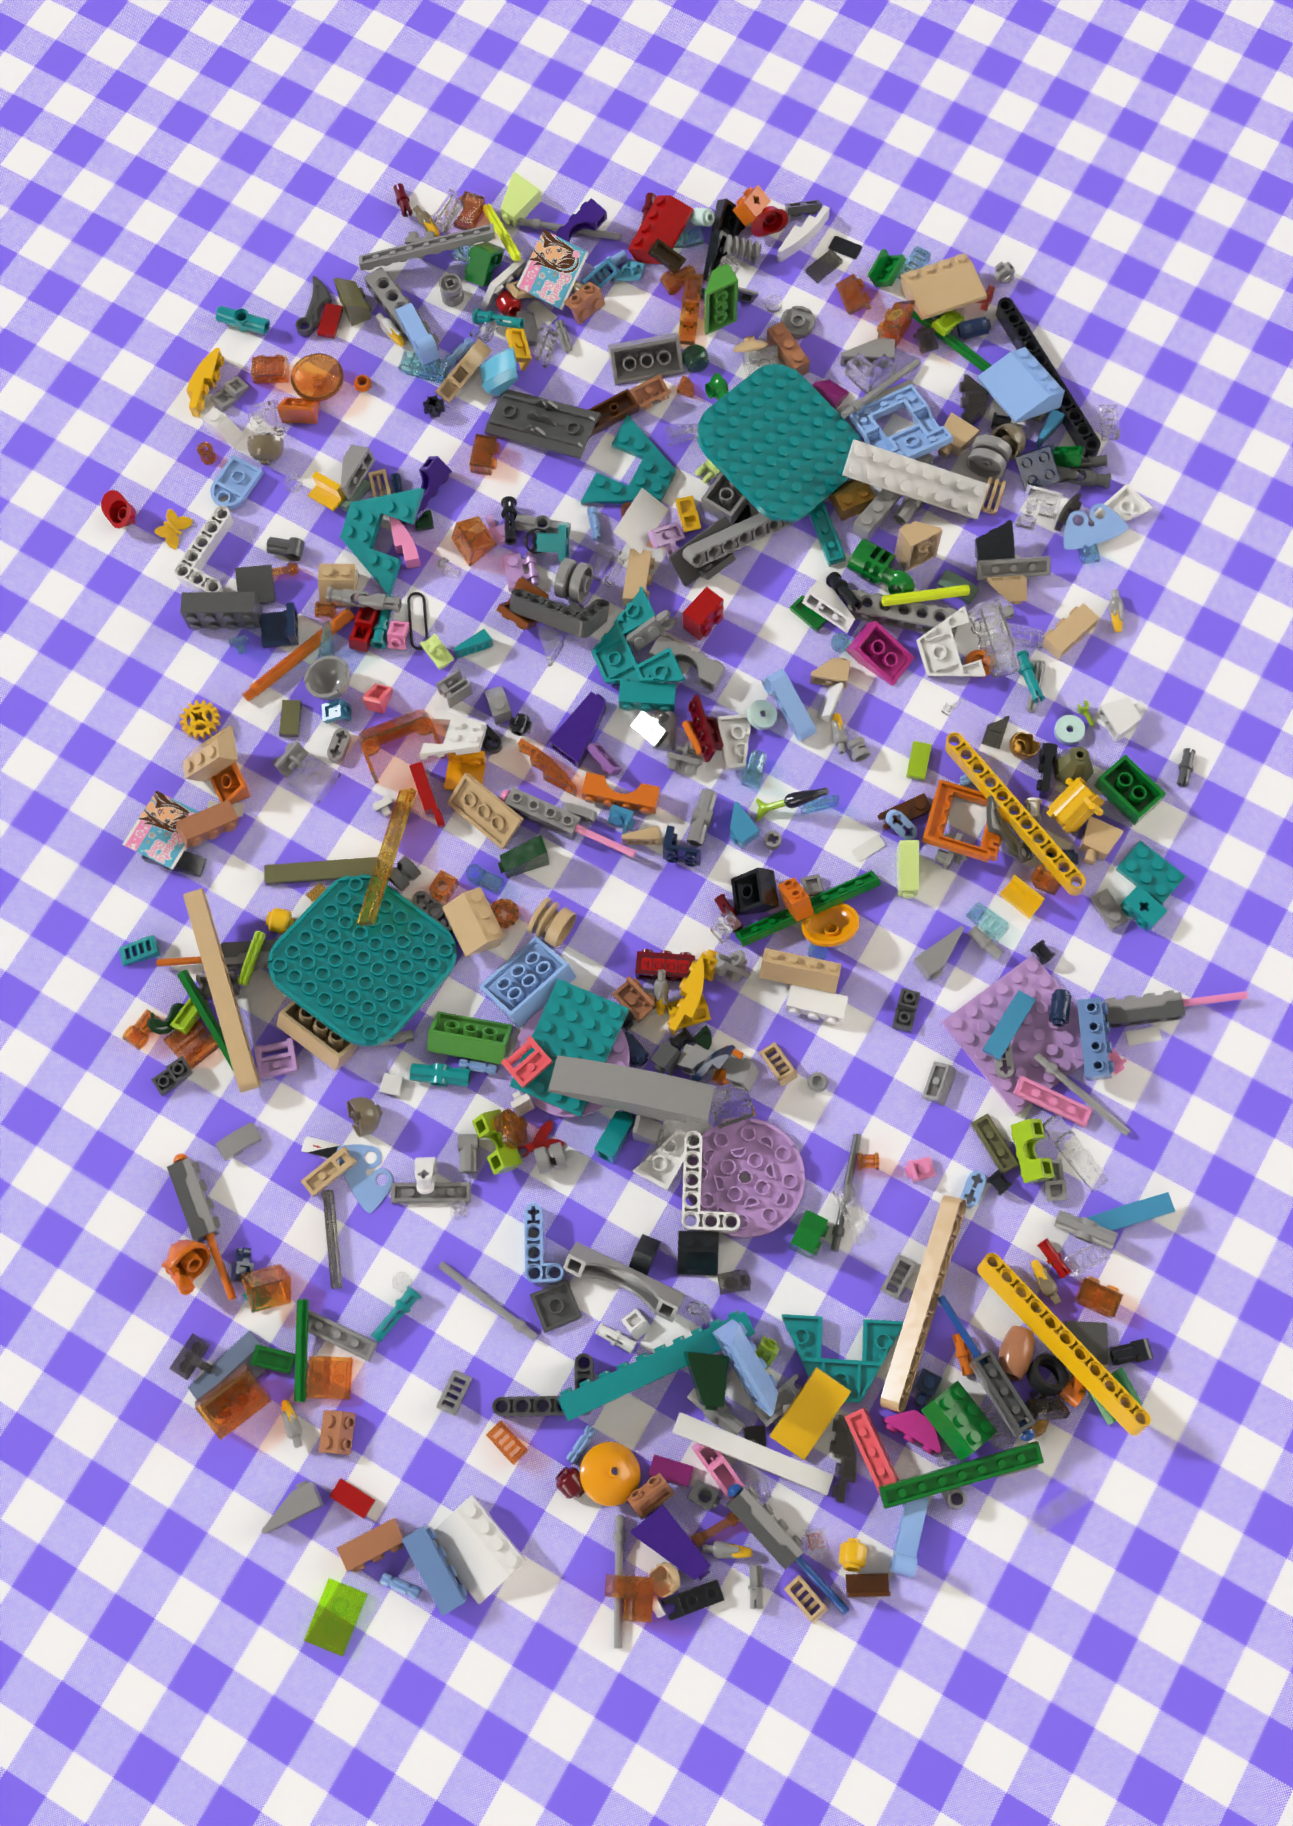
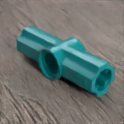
(249, 323)
(440, 1075)

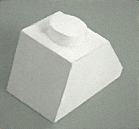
(223, 427)

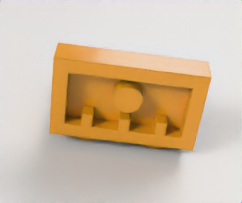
(465, 763)

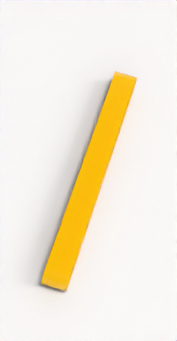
(1015, 821)
(1064, 1344)

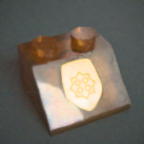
(896, 321)

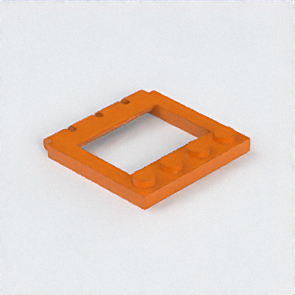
(938, 818)

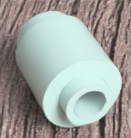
(702, 217)

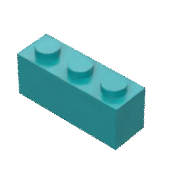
(647, 696)

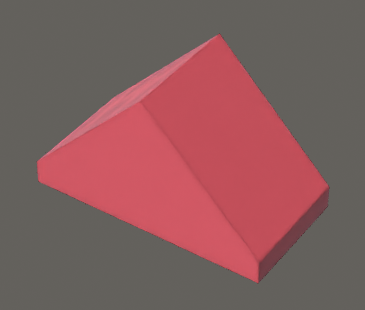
(377, 698)

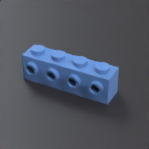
(1094, 1039)
(434, 1569)

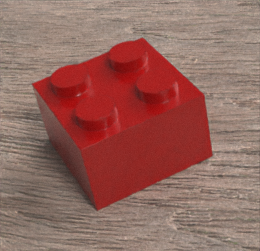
(703, 614)

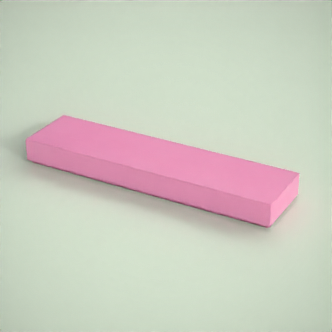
(1052, 1101)

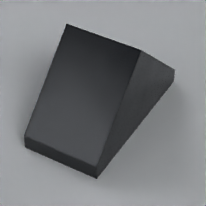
(644, 1254)

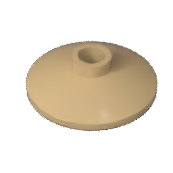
(750, 344)

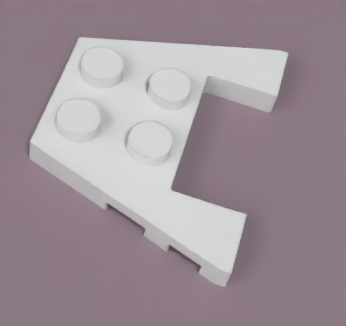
(941, 653)
(462, 737)

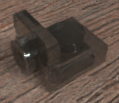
(926, 339)
(734, 1281)

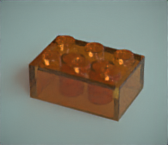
(232, 1401)

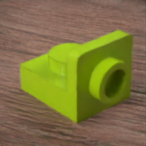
(767, 1350)

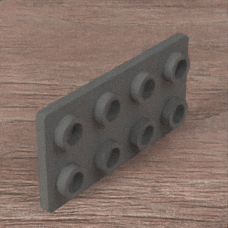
(687, 572)

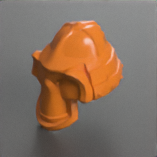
(186, 1262)

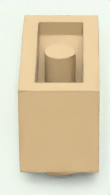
(1010, 587)
(831, 672)

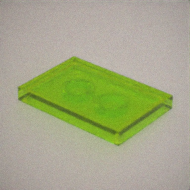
(336, 1617)

